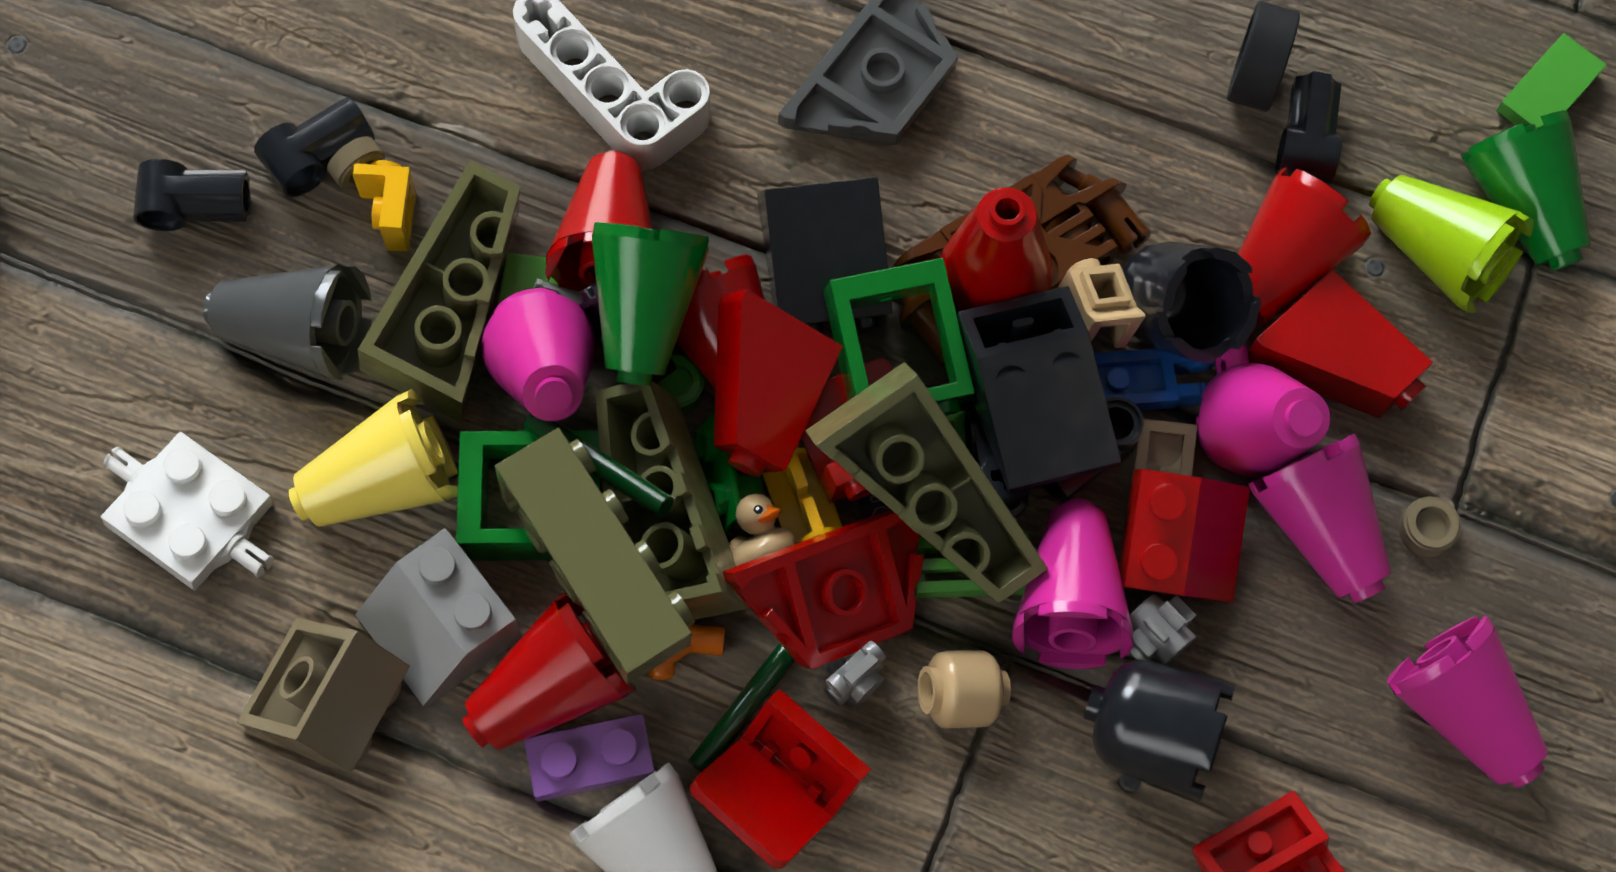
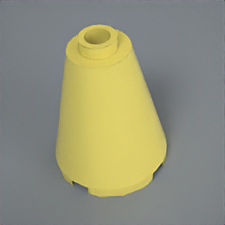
(378, 468)

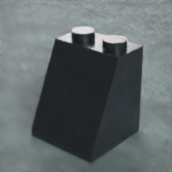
(818, 237)

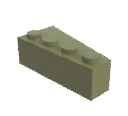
(445, 297)
(650, 437)
(919, 467)
(595, 554)

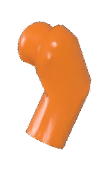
(704, 641)

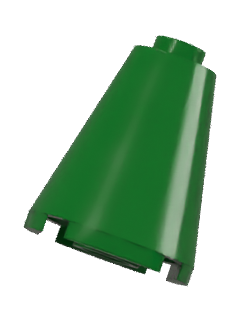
(1541, 177)
(644, 294)

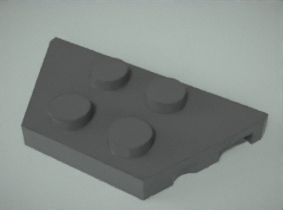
(874, 75)

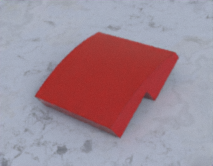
(1270, 840)

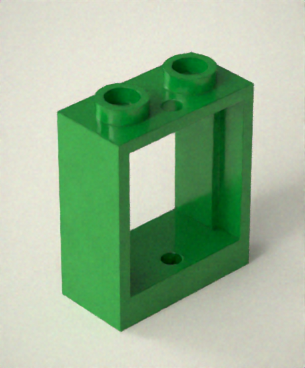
(894, 284)
(472, 502)

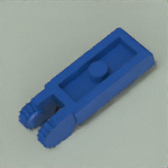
(1149, 378)

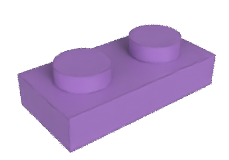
(589, 757)

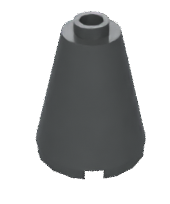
(295, 316)

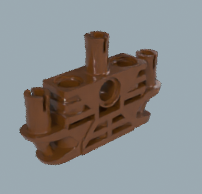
(1065, 225)

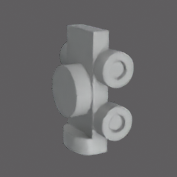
(857, 677)

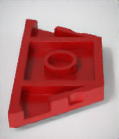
(835, 588)

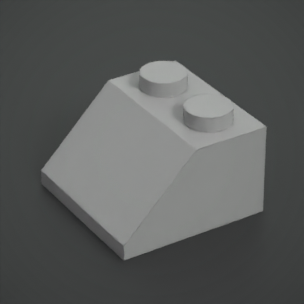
(438, 617)

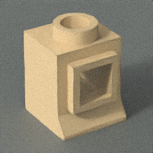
(1104, 299)

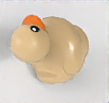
(757, 517)

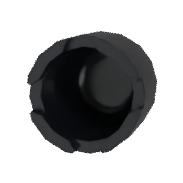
(1193, 299)
(1159, 724)

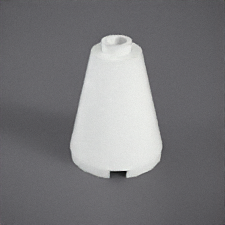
(647, 830)

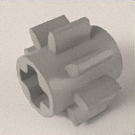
(1161, 629)

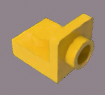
(393, 200)

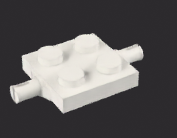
(187, 511)

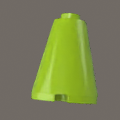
(1451, 236)

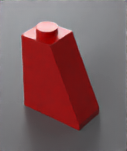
(1343, 350)
(765, 381)

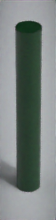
(610, 470)
(742, 708)

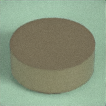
(359, 151)
(1429, 526)

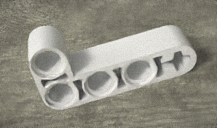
(602, 75)

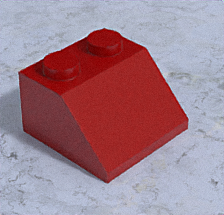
(1183, 535)

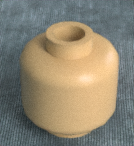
(963, 689)

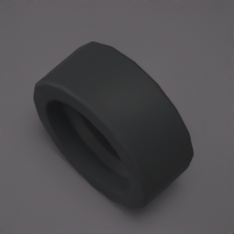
(1263, 56)

